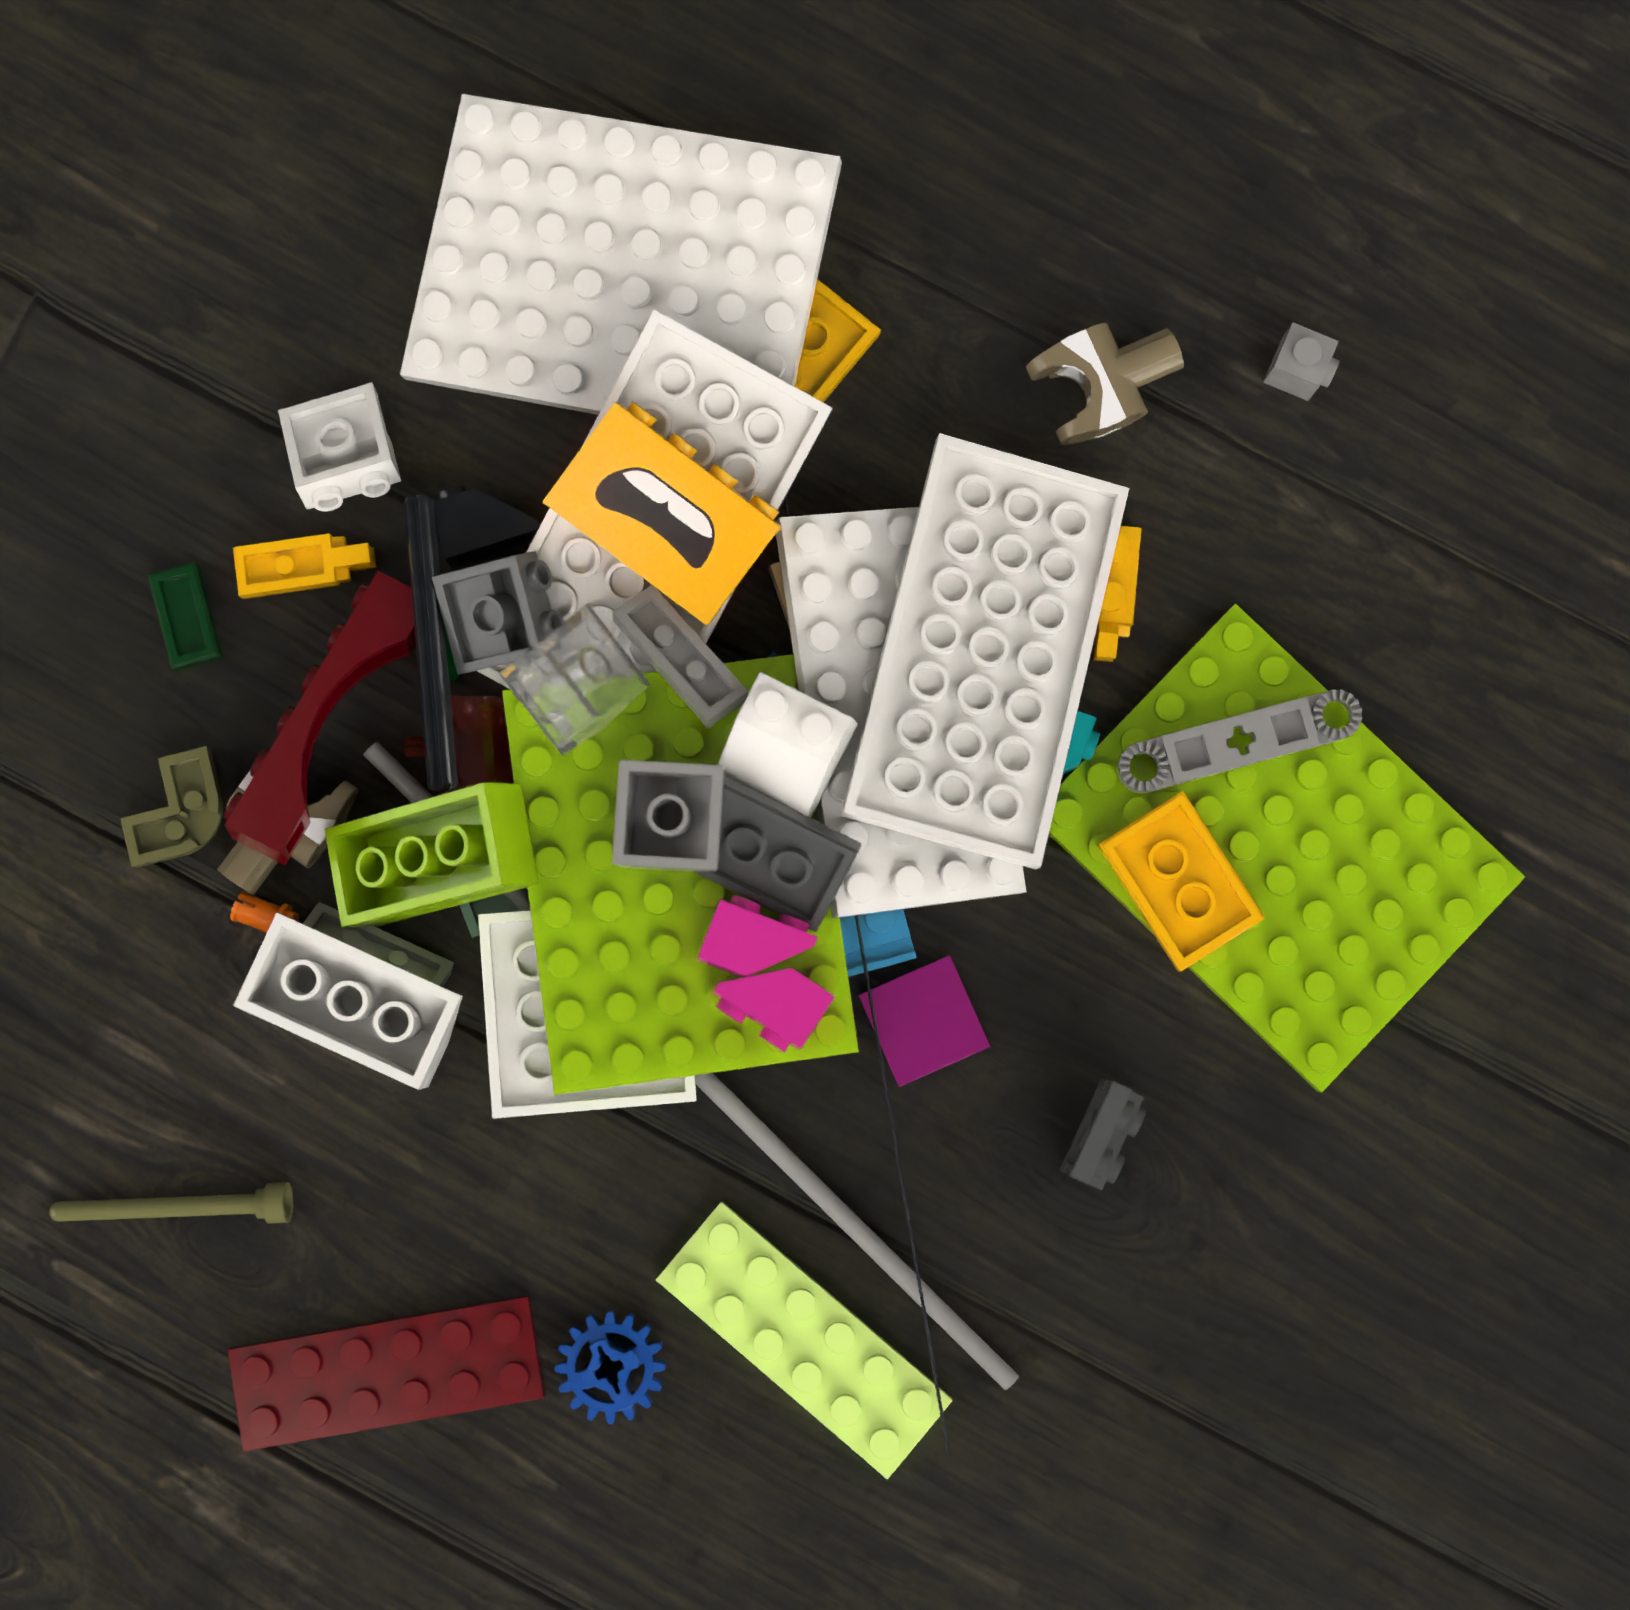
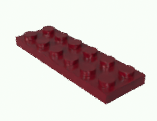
(386, 1373)

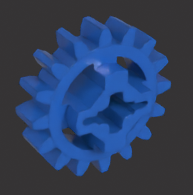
(590, 1375)

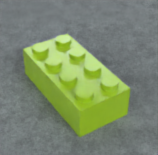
(431, 855)

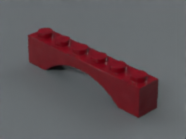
(275, 806)

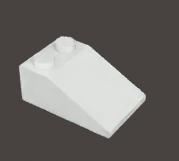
(786, 744)

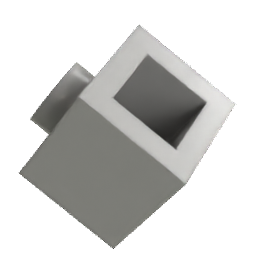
(1302, 362)

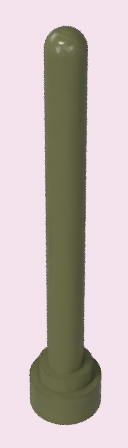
(269, 1203)

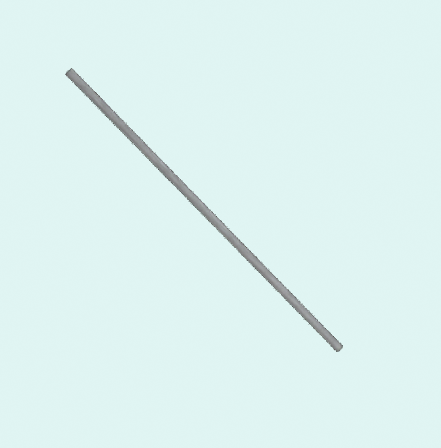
(779, 1153)

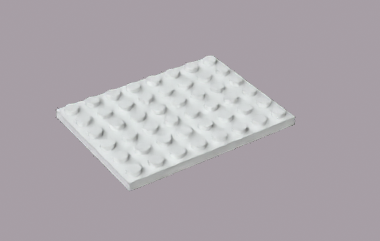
(580, 225)

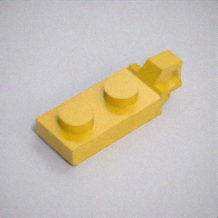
(298, 564)
(1119, 597)

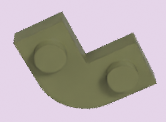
(189, 819)

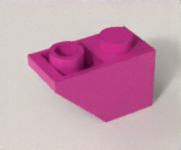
(747, 942)
(778, 1001)

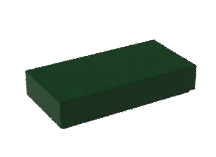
(185, 616)

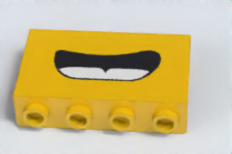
(663, 511)

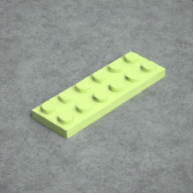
(804, 1339)

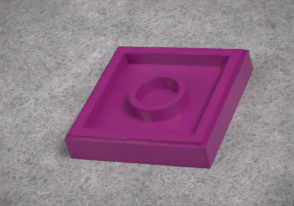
(925, 1021)

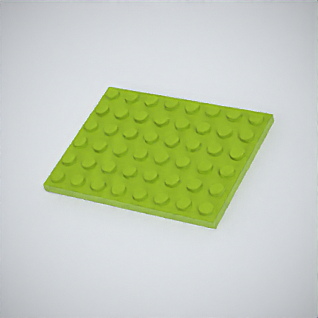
(1338, 845)
(625, 942)

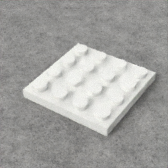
(518, 1037)

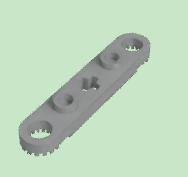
(1273, 731)

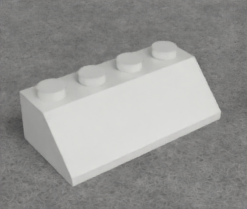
(350, 1002)

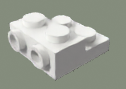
(339, 448)

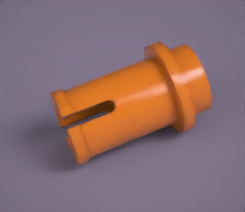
(258, 912)

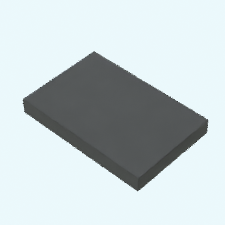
(779, 855)

